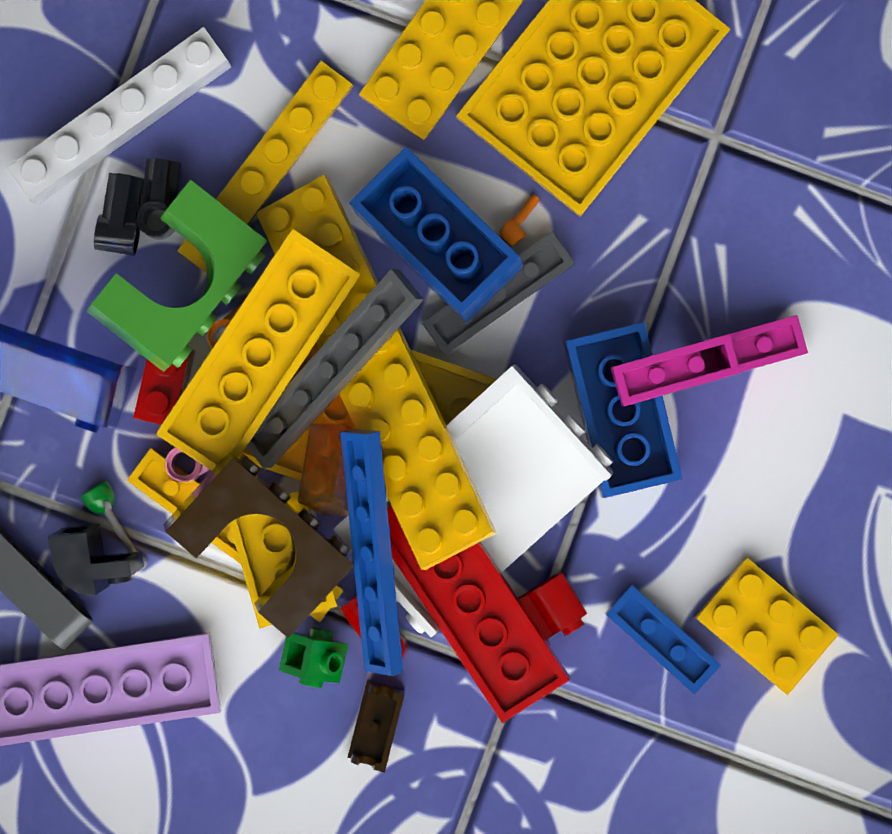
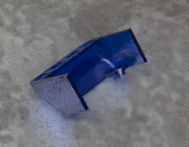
(63, 378)

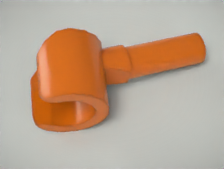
(511, 232)

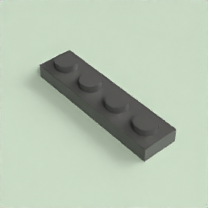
(541, 265)

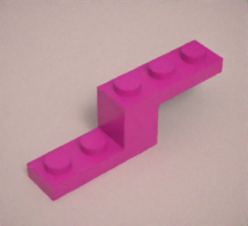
(709, 360)

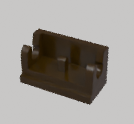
(376, 725)

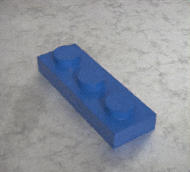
(662, 639)

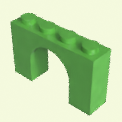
(227, 250)

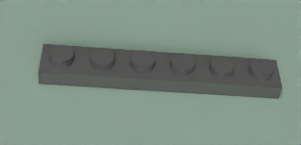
(334, 366)

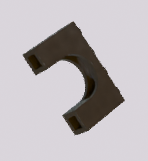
(237, 491)

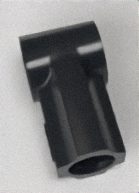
(158, 193)
(117, 225)

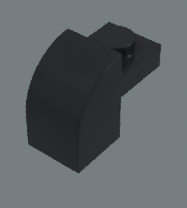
(81, 561)

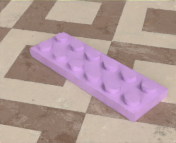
(107, 689)

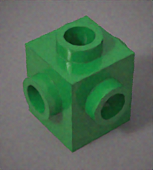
(321, 660)

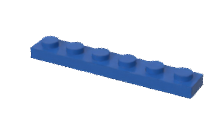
(372, 551)

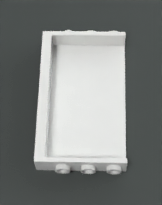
(524, 466)

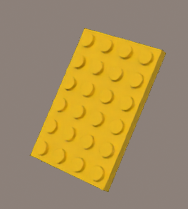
(589, 88)

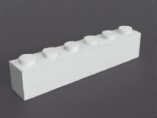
(119, 116)

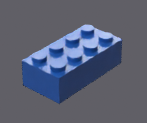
(436, 234)
(632, 435)

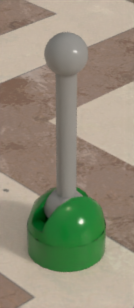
(100, 501)

